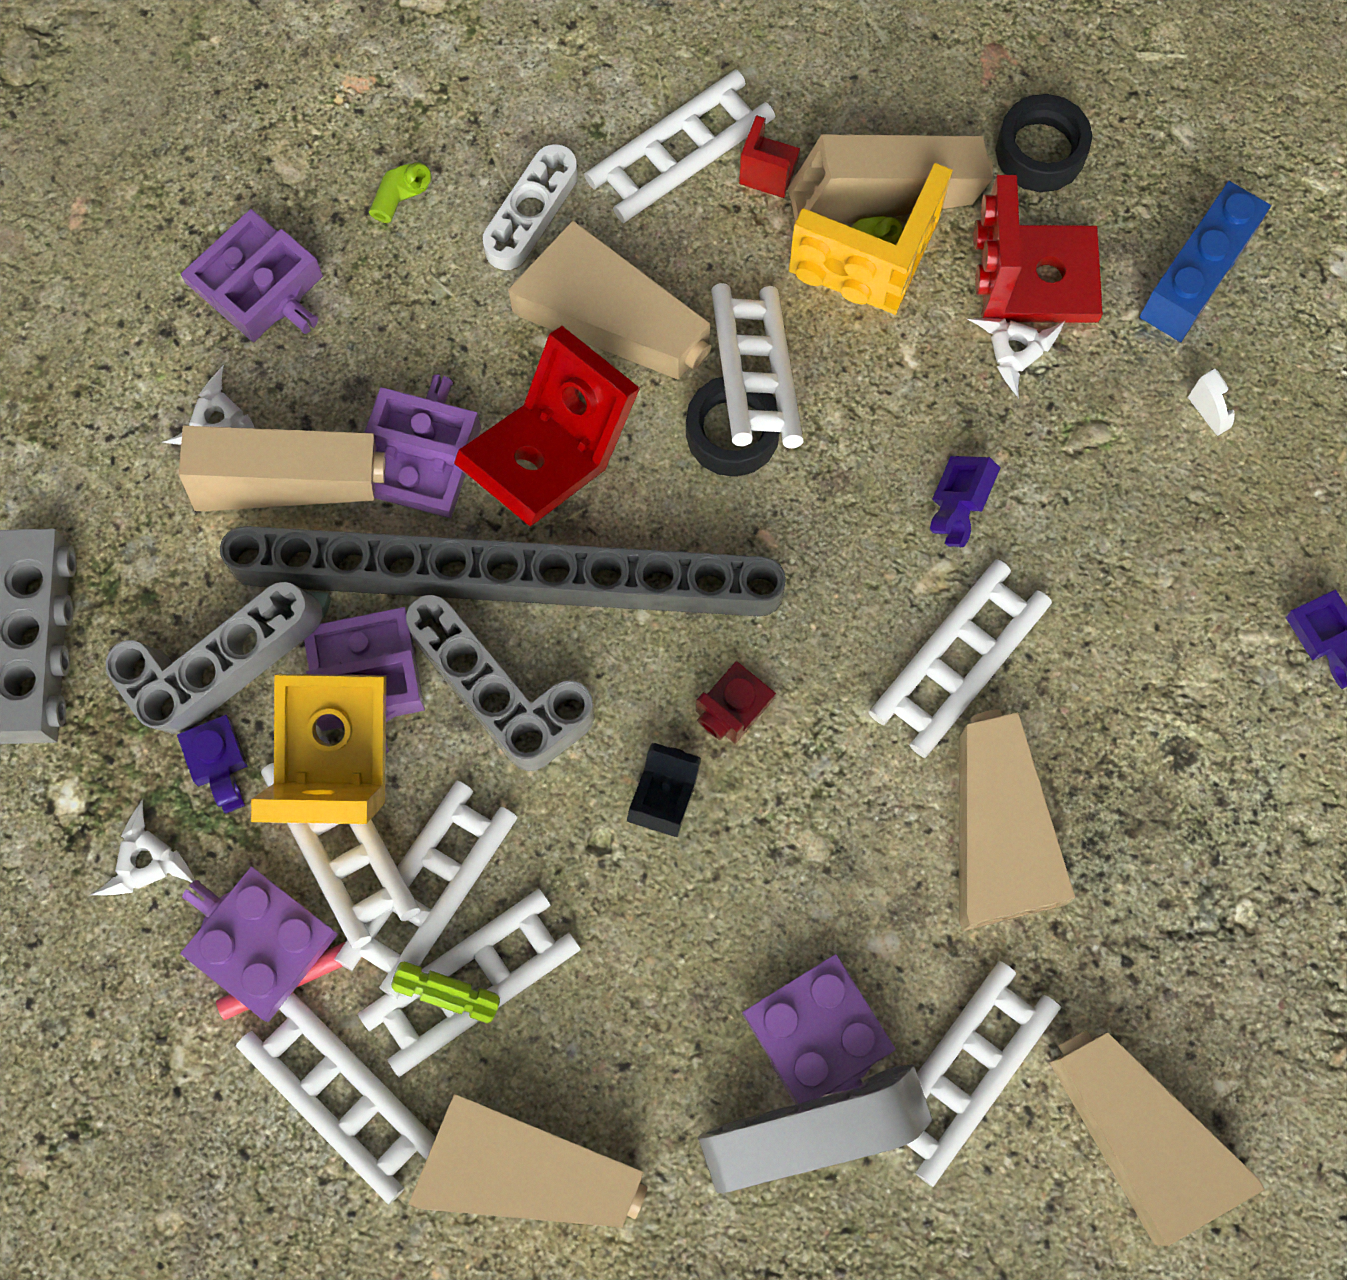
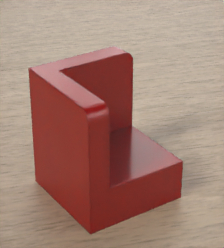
(766, 162)

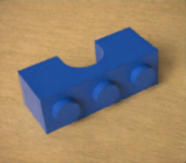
(1204, 261)

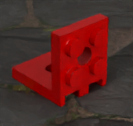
(1014, 253)
(553, 431)

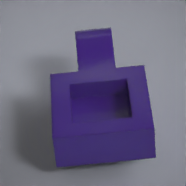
(961, 490)
(1323, 631)
(213, 757)

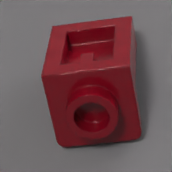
(733, 703)

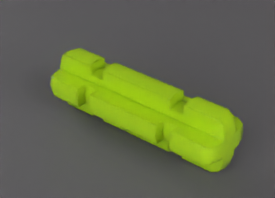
(445, 992)

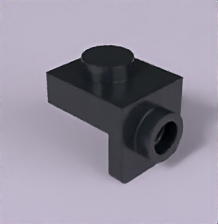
(664, 789)

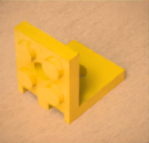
(862, 264)
(318, 778)

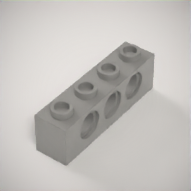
(24, 558)

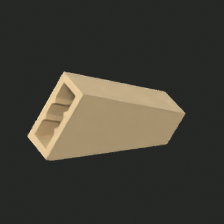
(885, 174)
(610, 305)
(277, 467)
(1005, 829)
(1154, 1146)
(515, 1170)

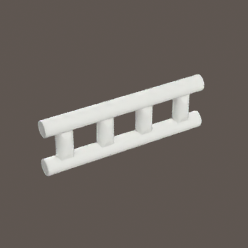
(674, 172)
(738, 382)
(961, 689)
(330, 872)
(460, 879)
(505, 984)
(1000, 1064)
(341, 1132)

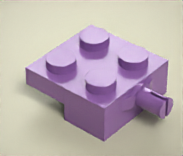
(255, 277)
(421, 447)
(369, 646)
(255, 941)
(819, 1032)

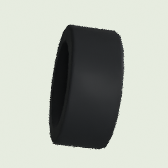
(1053, 112)
(717, 459)

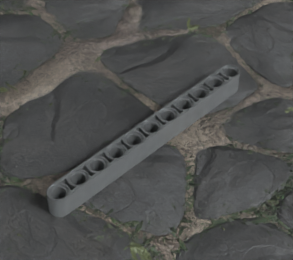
(482, 556)

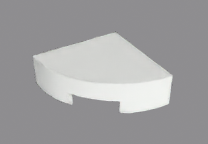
(1210, 403)

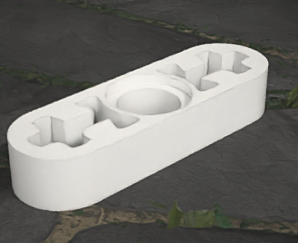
(530, 227)

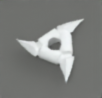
(1012, 362)
(214, 400)
(134, 842)

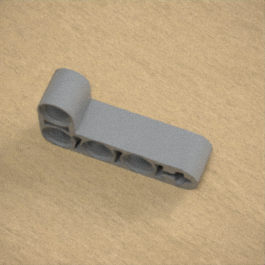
(223, 649)
(490, 678)
(818, 1133)

